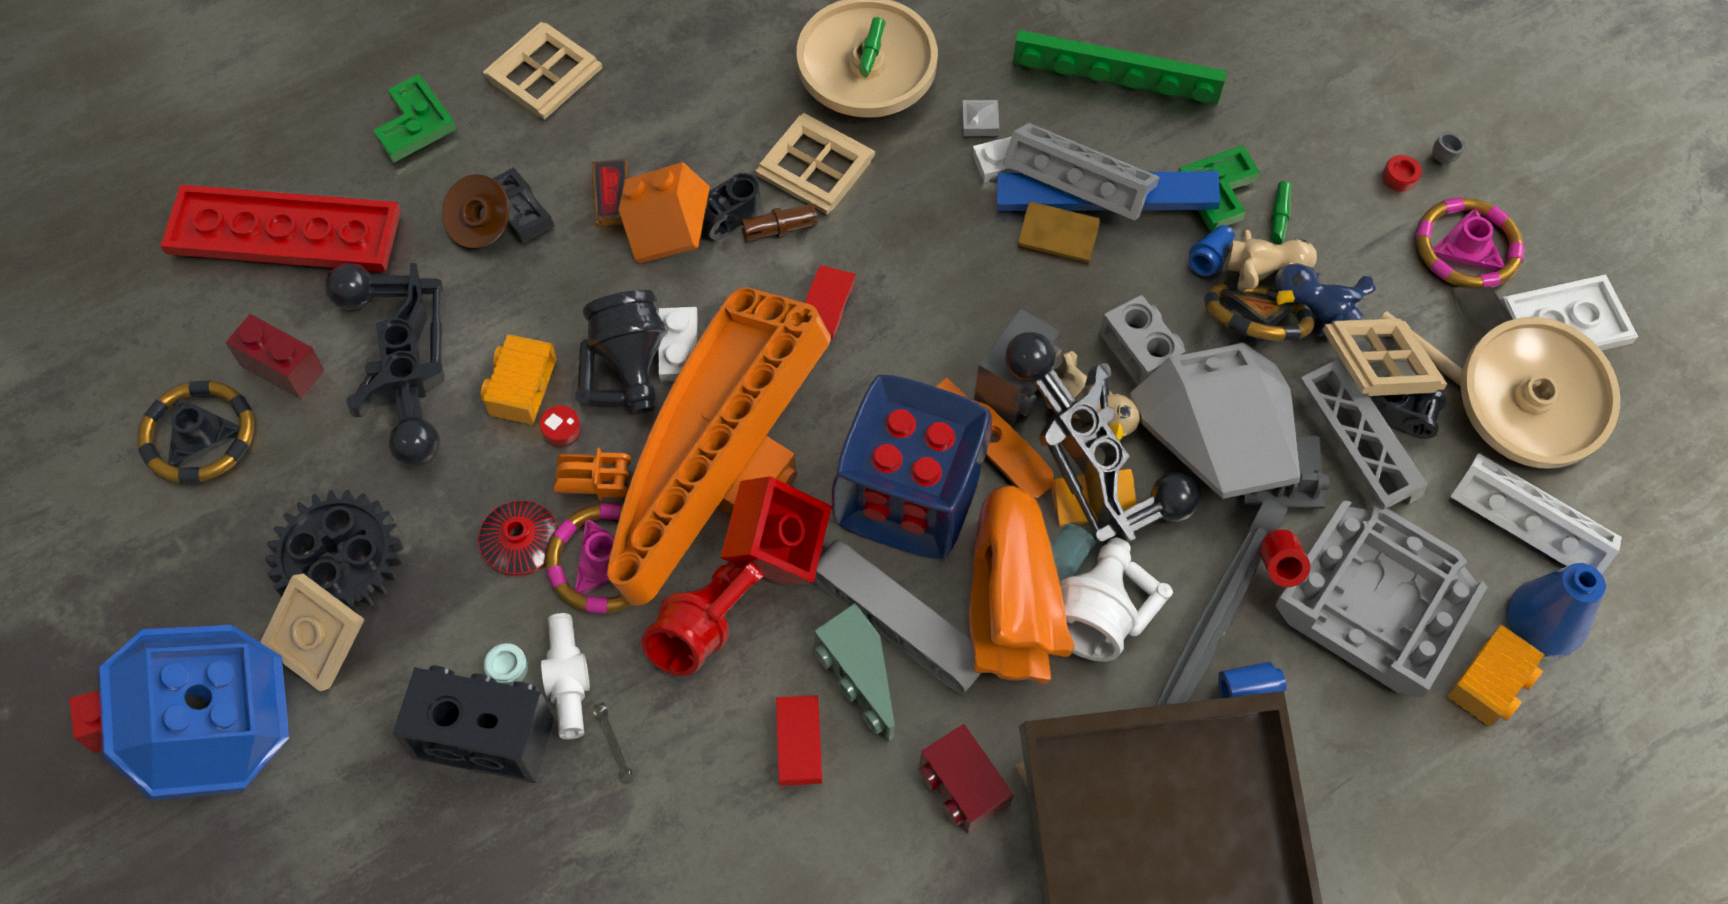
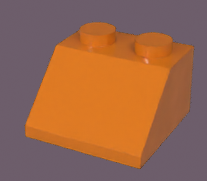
(663, 211)

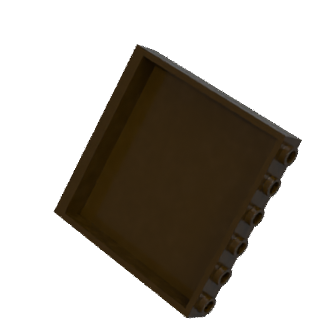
(1171, 805)

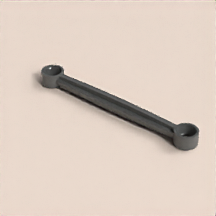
(1220, 608)

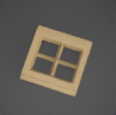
(521, 52)
(798, 186)
(1357, 363)

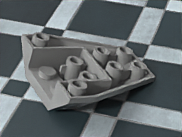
(1224, 418)

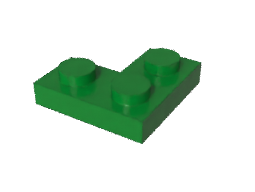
(421, 120)
(1235, 170)

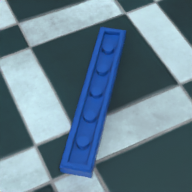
(1174, 192)

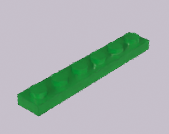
(1119, 66)

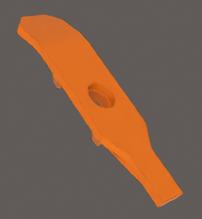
(1012, 453)

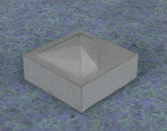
(980, 118)

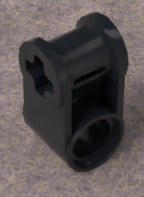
(726, 207)
(1409, 410)

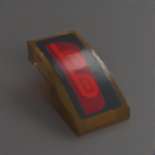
(607, 186)

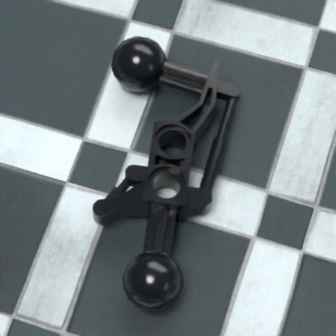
(351, 288)
(1172, 497)

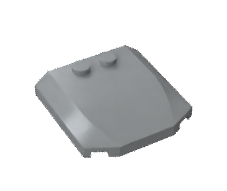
(1384, 597)

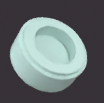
(506, 664)

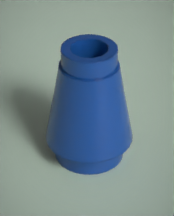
(1211, 252)

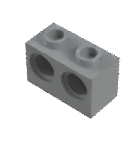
(1134, 345)

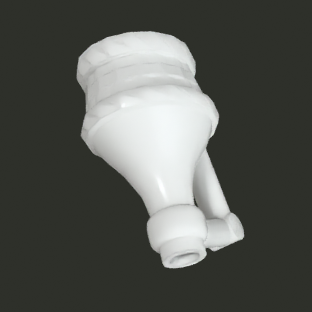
(1100, 608)

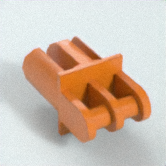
(587, 474)

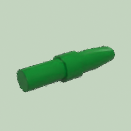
(871, 46)
(1281, 212)

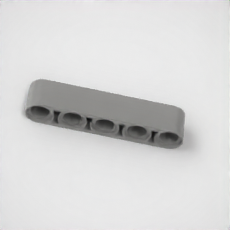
(898, 616)

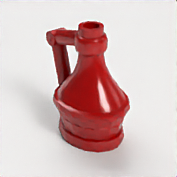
(695, 621)

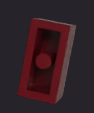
(275, 356)
(964, 779)

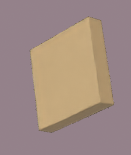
(312, 631)

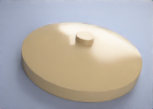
(832, 53)
(1540, 392)

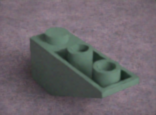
(856, 655)

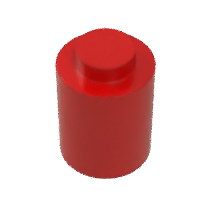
(1284, 558)

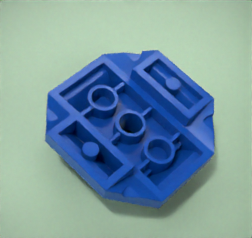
(182, 750)

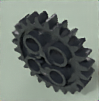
(316, 528)

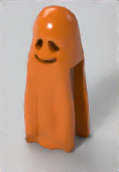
(1015, 591)

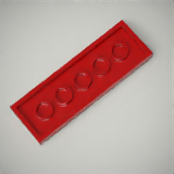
(281, 227)

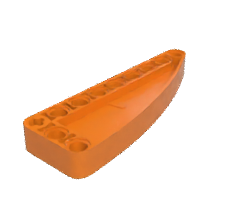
(709, 430)

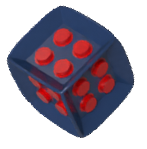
(910, 466)

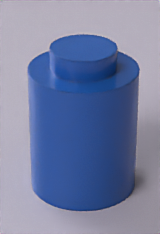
(1251, 680)

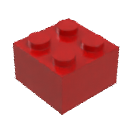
(777, 530)

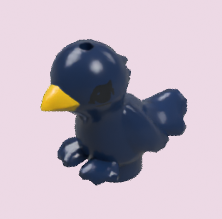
(1327, 302)

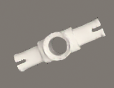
(565, 676)

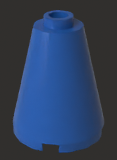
(1557, 609)

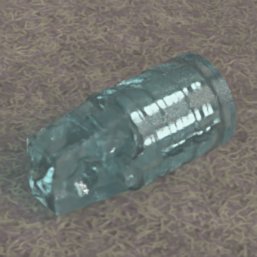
(1071, 550)

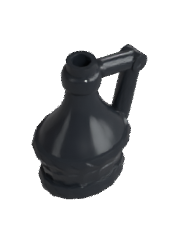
(626, 335)

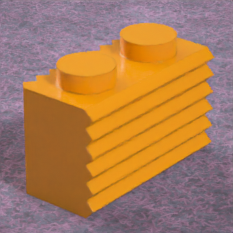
(518, 379)
(1496, 677)

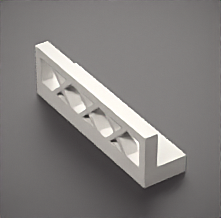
(1535, 516)

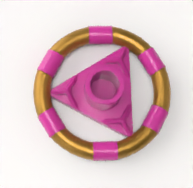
(1470, 243)
(593, 560)

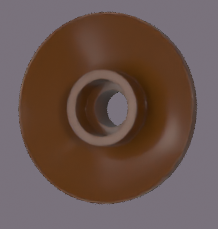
(463, 209)

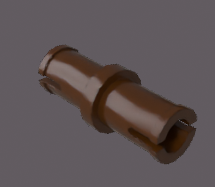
(779, 222)

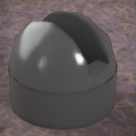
(1448, 148)

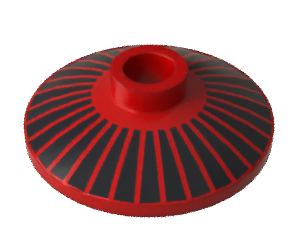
(519, 553)

